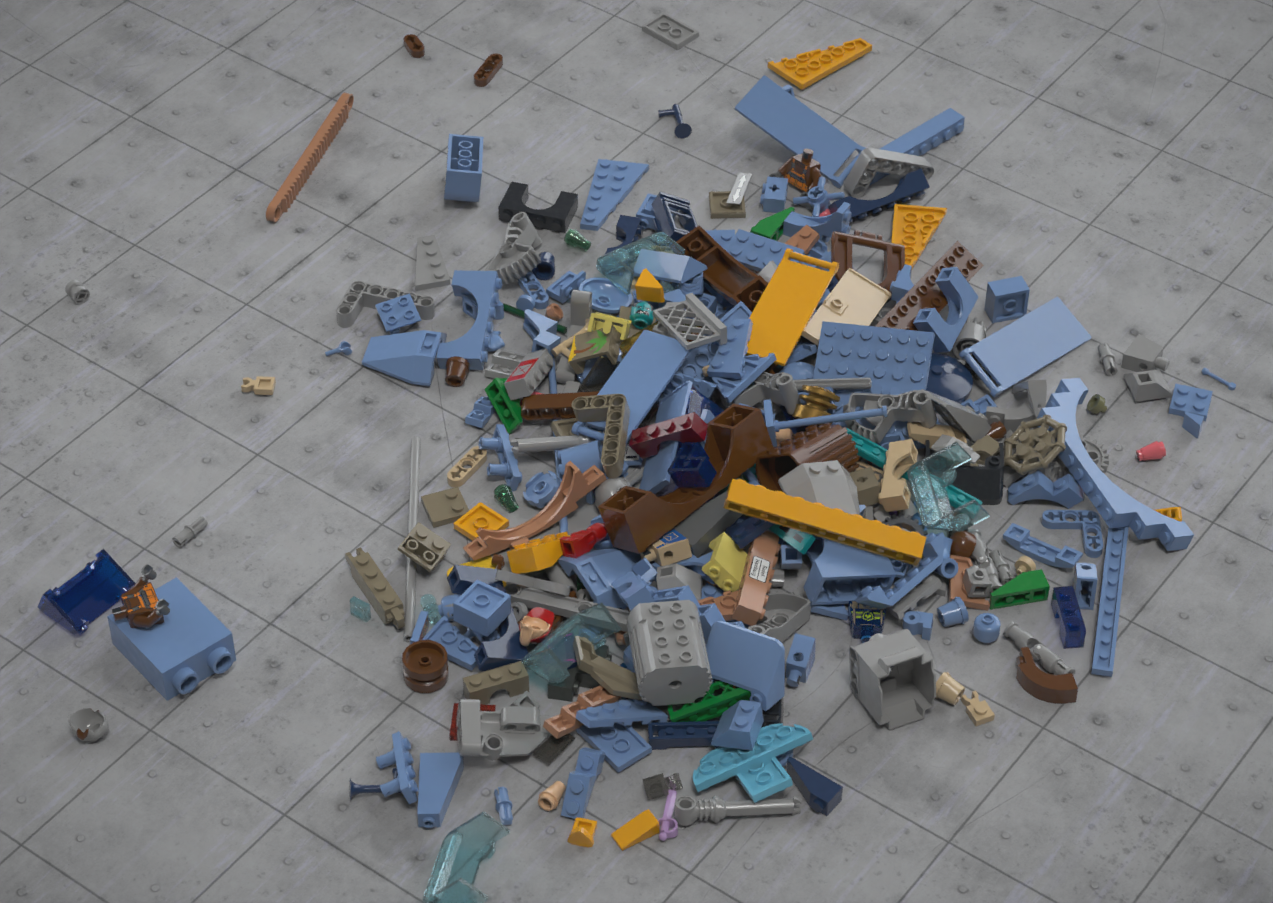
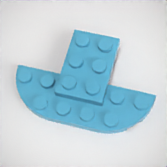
(756, 768)

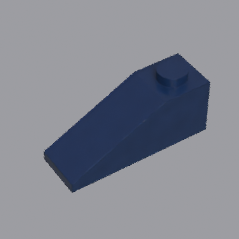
(815, 788)

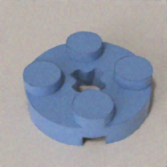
(538, 497)

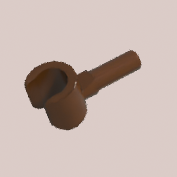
(498, 561)

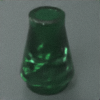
(577, 240)
(505, 497)

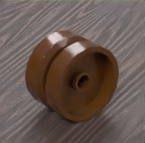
(425, 666)

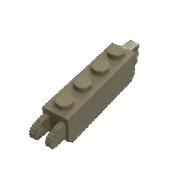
(376, 588)

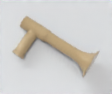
(563, 347)

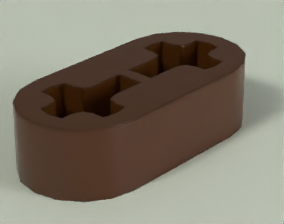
(414, 46)

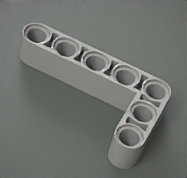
(884, 161)
(366, 294)
(580, 310)

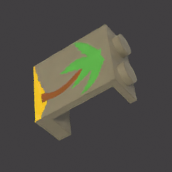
(593, 345)

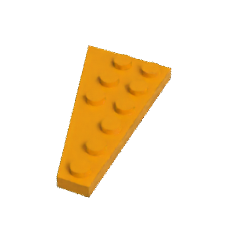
(817, 64)
(914, 228)

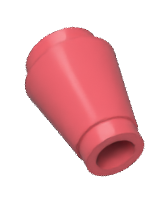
(1151, 452)

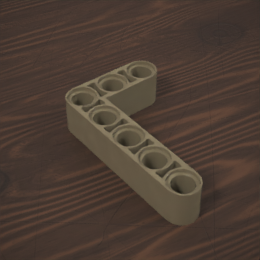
(616, 413)

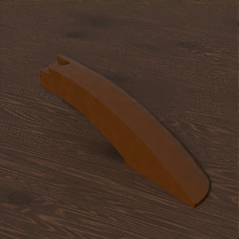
(723, 271)

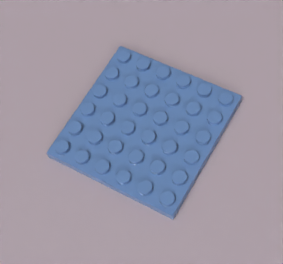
(889, 356)

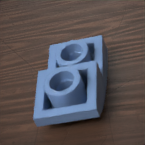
(481, 413)

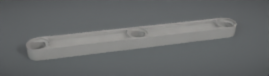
(559, 604)

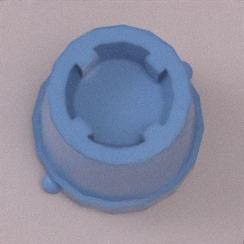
(953, 612)

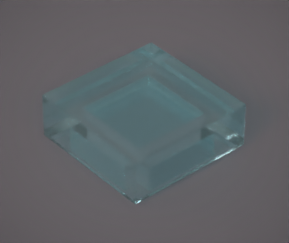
(360, 609)

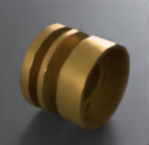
(816, 403)

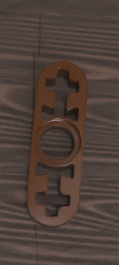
(488, 64)

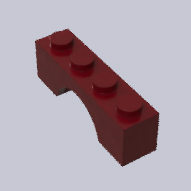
(685, 428)

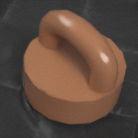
(554, 312)

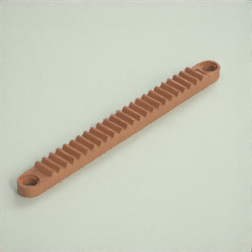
(310, 158)

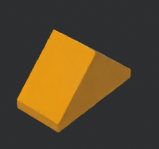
(649, 288)

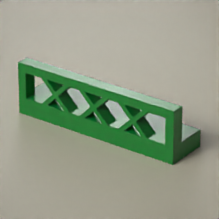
(711, 705)

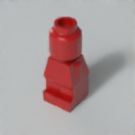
(582, 541)

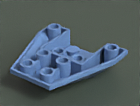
(405, 355)
(599, 569)

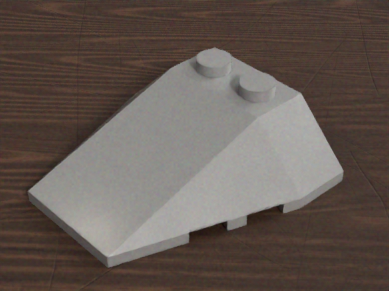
(822, 483)

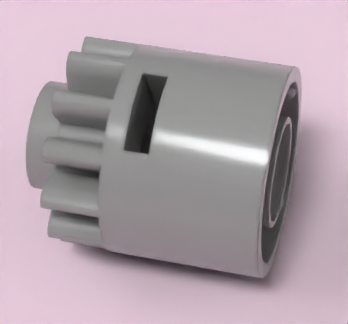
(969, 335)

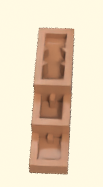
(566, 720)

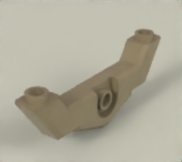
(608, 674)

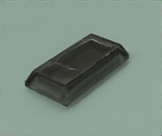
(553, 748)

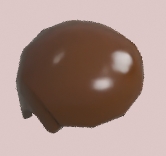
(962, 544)

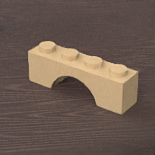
(895, 492)

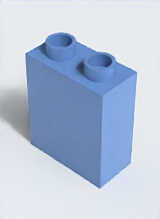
(181, 649)

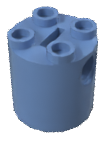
(582, 456)

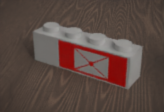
(528, 374)

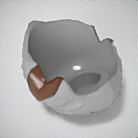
(88, 724)

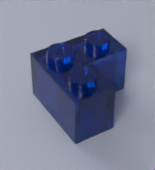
(692, 466)

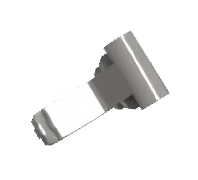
(517, 253)
(777, 387)
(909, 406)
(783, 615)

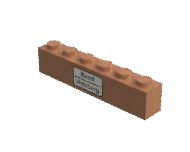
(756, 578)

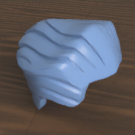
(693, 285)

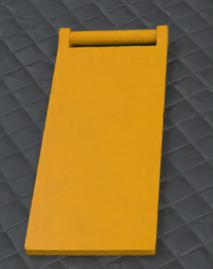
(788, 305)

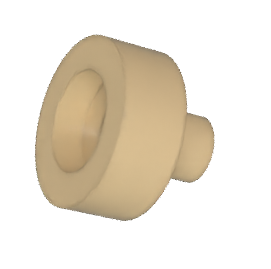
(1024, 564)

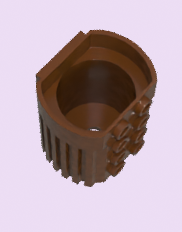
(813, 445)

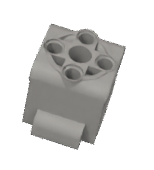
(893, 678)

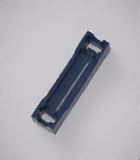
(681, 734)

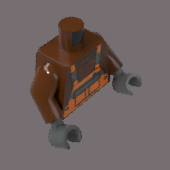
(801, 171)
(141, 603)

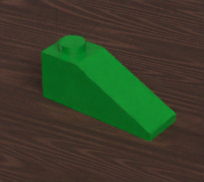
(773, 225)
(507, 409)
(1023, 589)

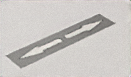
(739, 188)

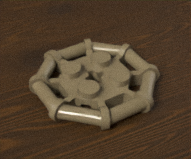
(1035, 457)

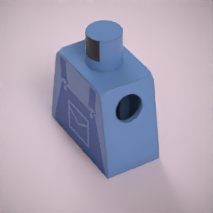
(800, 665)

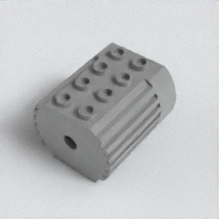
(669, 652)

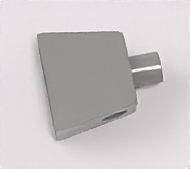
(1144, 356)

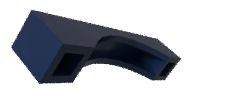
(910, 185)

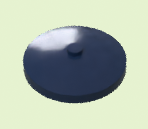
(949, 378)

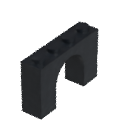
(554, 218)

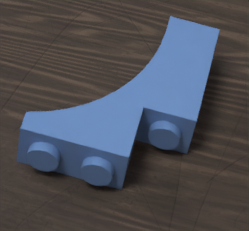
(823, 225)

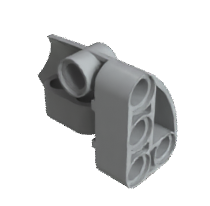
(498, 734)

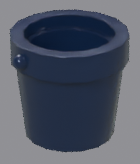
(545, 269)

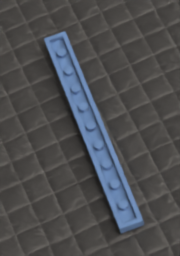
(1110, 601)

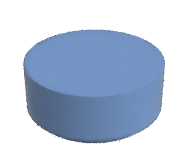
(525, 302)

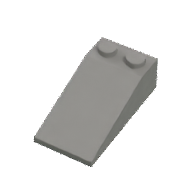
(960, 417)

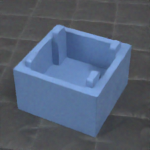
(1006, 299)
(482, 608)

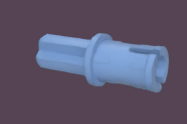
(503, 805)

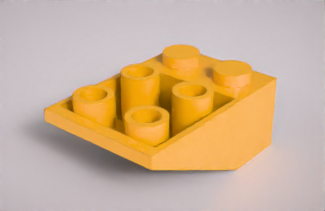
(536, 554)

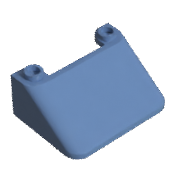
(747, 661)

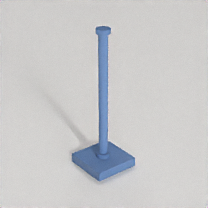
(774, 426)

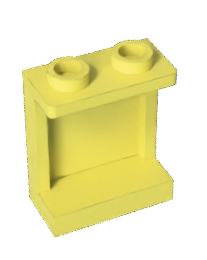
(725, 563)

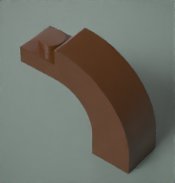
(1044, 686)

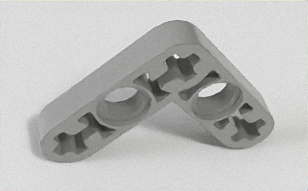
(533, 582)

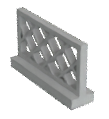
(702, 317)

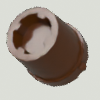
(456, 371)

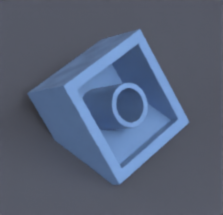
(739, 726)

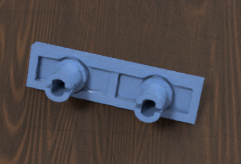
(508, 463)
(403, 759)

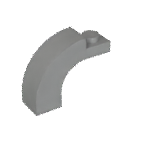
(1010, 417)

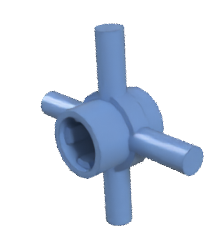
(818, 198)

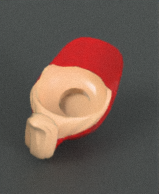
(535, 626)

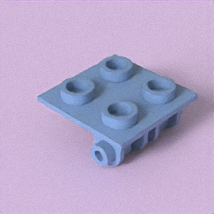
(398, 313)

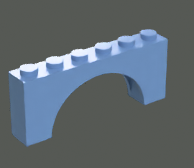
(482, 290)

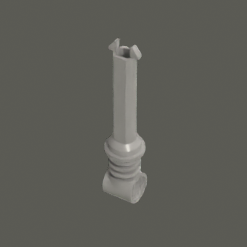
(549, 443)
(716, 809)

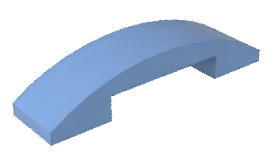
(1039, 550)

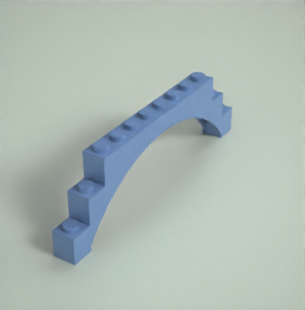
(1111, 502)

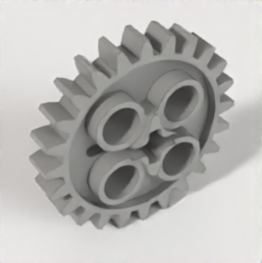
(1095, 451)

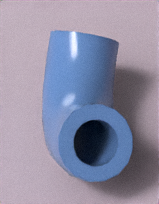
(949, 566)

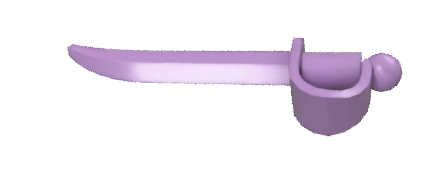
(667, 820)

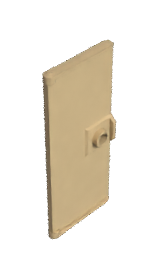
(850, 302)

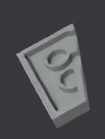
(919, 592)

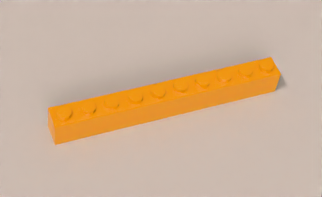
(824, 522)

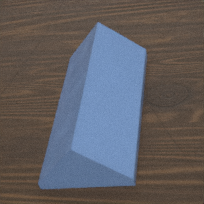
(668, 266)

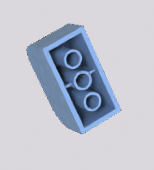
(463, 168)

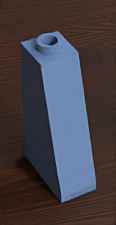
(437, 783)

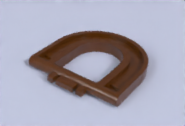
(842, 253)

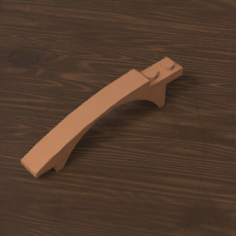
(572, 488)

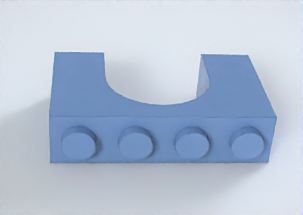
(960, 300)

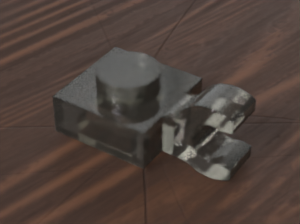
(658, 786)

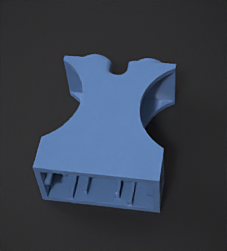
(843, 571)

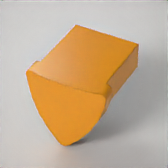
(583, 832)

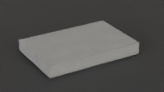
(670, 31)

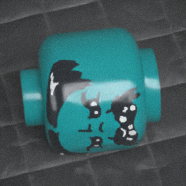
(641, 315)

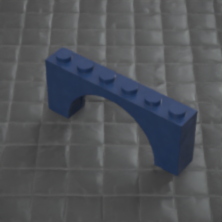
(506, 648)

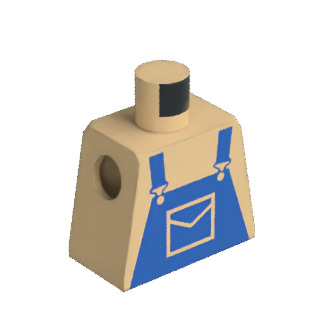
(668, 549)

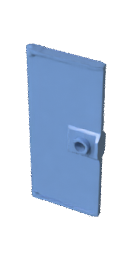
(655, 471)

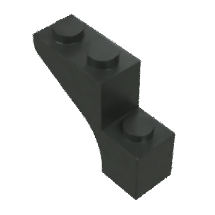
(569, 686)

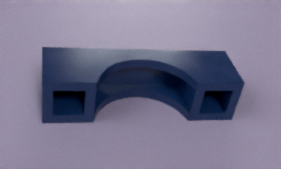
(627, 231)

